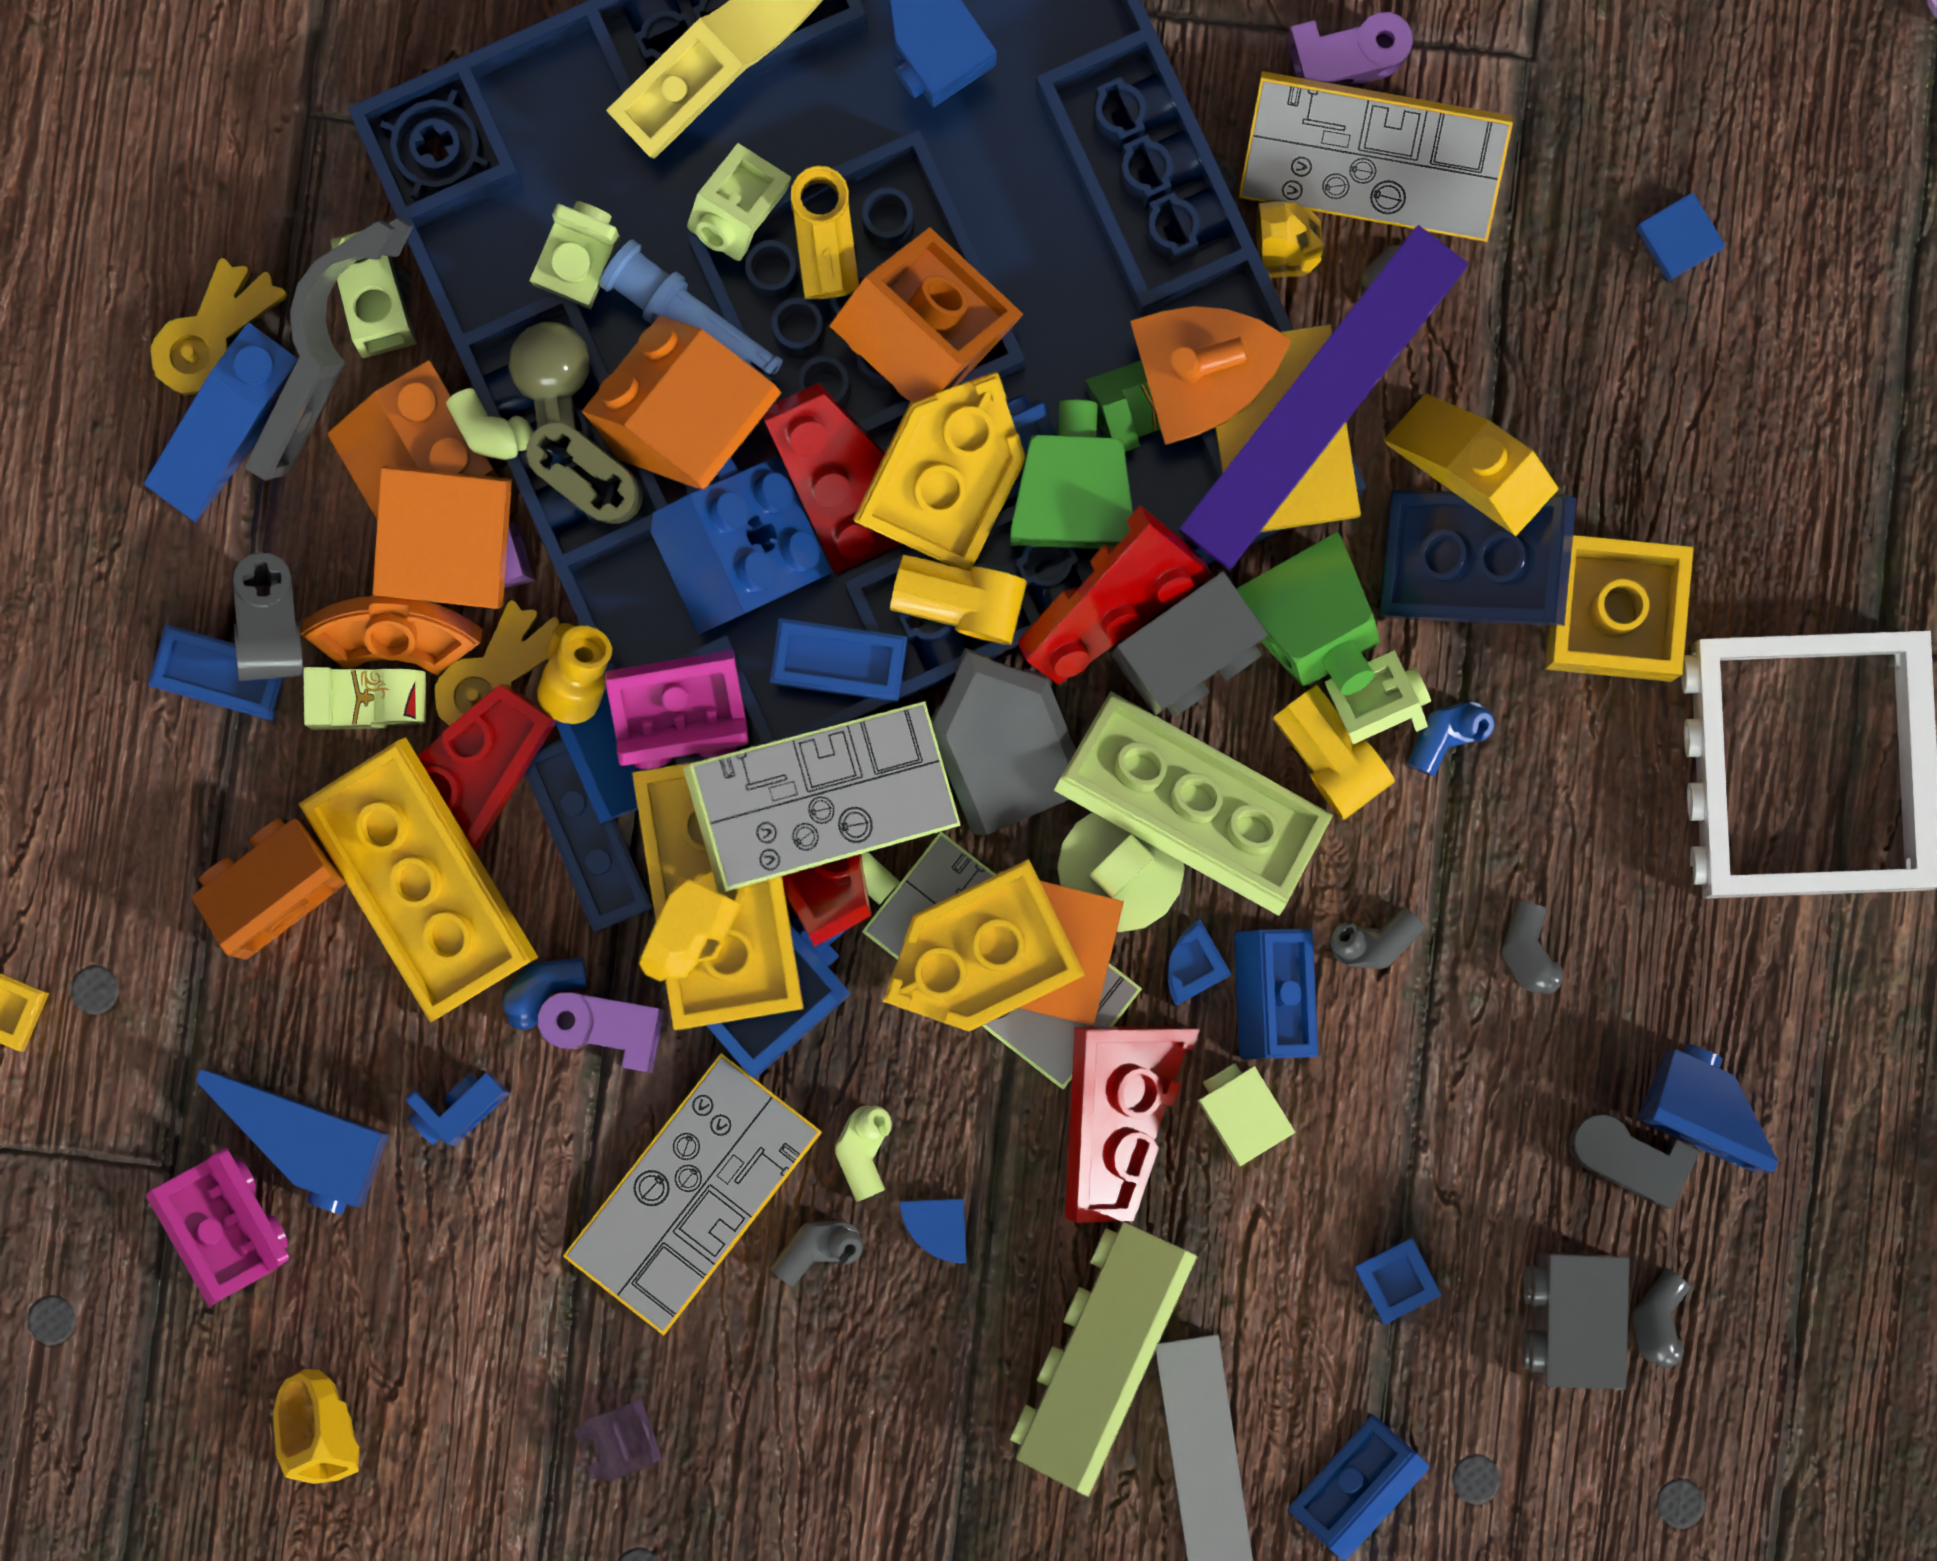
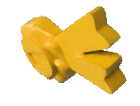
(193, 345)
(503, 663)

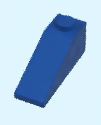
(938, 47)
(222, 422)
(307, 1144)

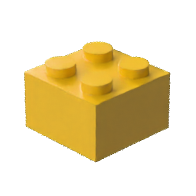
(1624, 610)

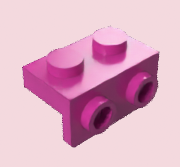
(677, 709)
(219, 1226)

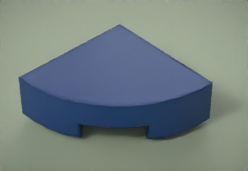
(1194, 964)
(937, 1227)

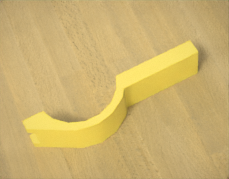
(703, 66)

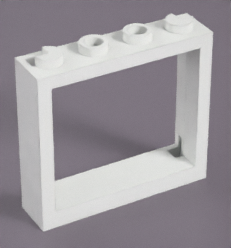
(1916, 759)

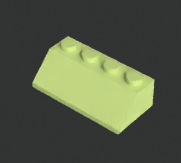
(1104, 1356)

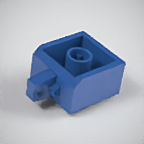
(737, 543)
(764, 1039)

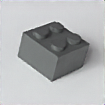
(1190, 644)
(1577, 1320)

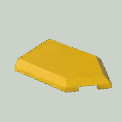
(947, 473)
(983, 952)

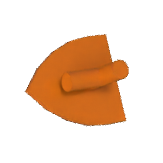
(1205, 365)

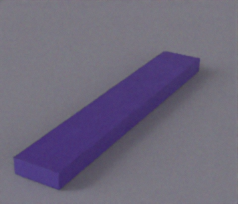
(1323, 397)

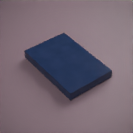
(1466, 568)

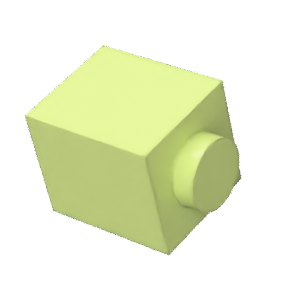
(1244, 1113)

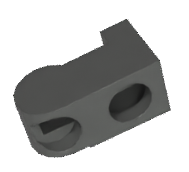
(1609, 1151)

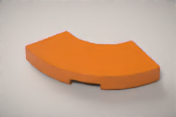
(391, 630)

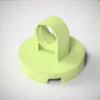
(1120, 866)

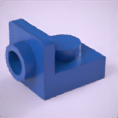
(468, 1102)

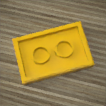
(1329, 486)

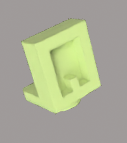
(736, 201)
(576, 253)
(1384, 702)

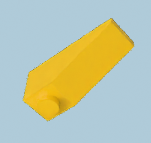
(1474, 461)

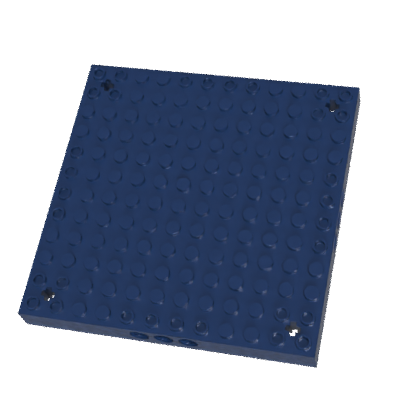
(1052, 174)

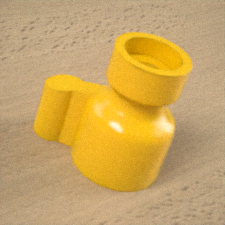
(574, 673)

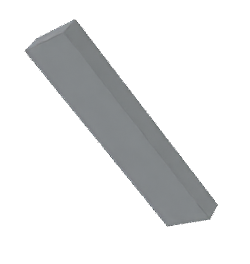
(1203, 1449)

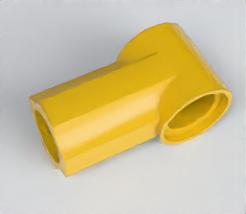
(824, 240)
(976, 601)
(1341, 771)

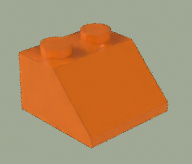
(925, 318)
(679, 403)
(404, 428)
(266, 888)

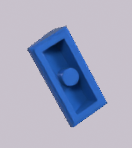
(1276, 994)
(1358, 1488)

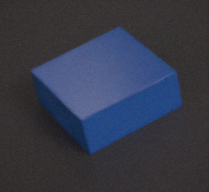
(1680, 237)
(1397, 1280)

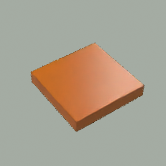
(442, 537)
(1091, 930)

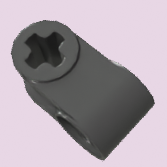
(266, 626)

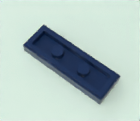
(590, 850)

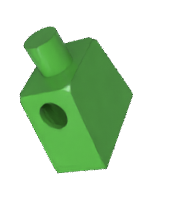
(1073, 486)
(1316, 616)

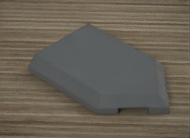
(1001, 742)

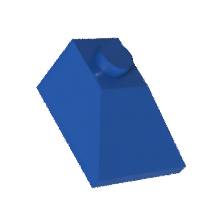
(1706, 1109)

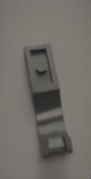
(318, 359)

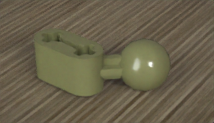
(550, 367)

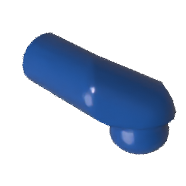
(1449, 728)
(534, 986)

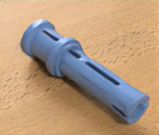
(667, 296)

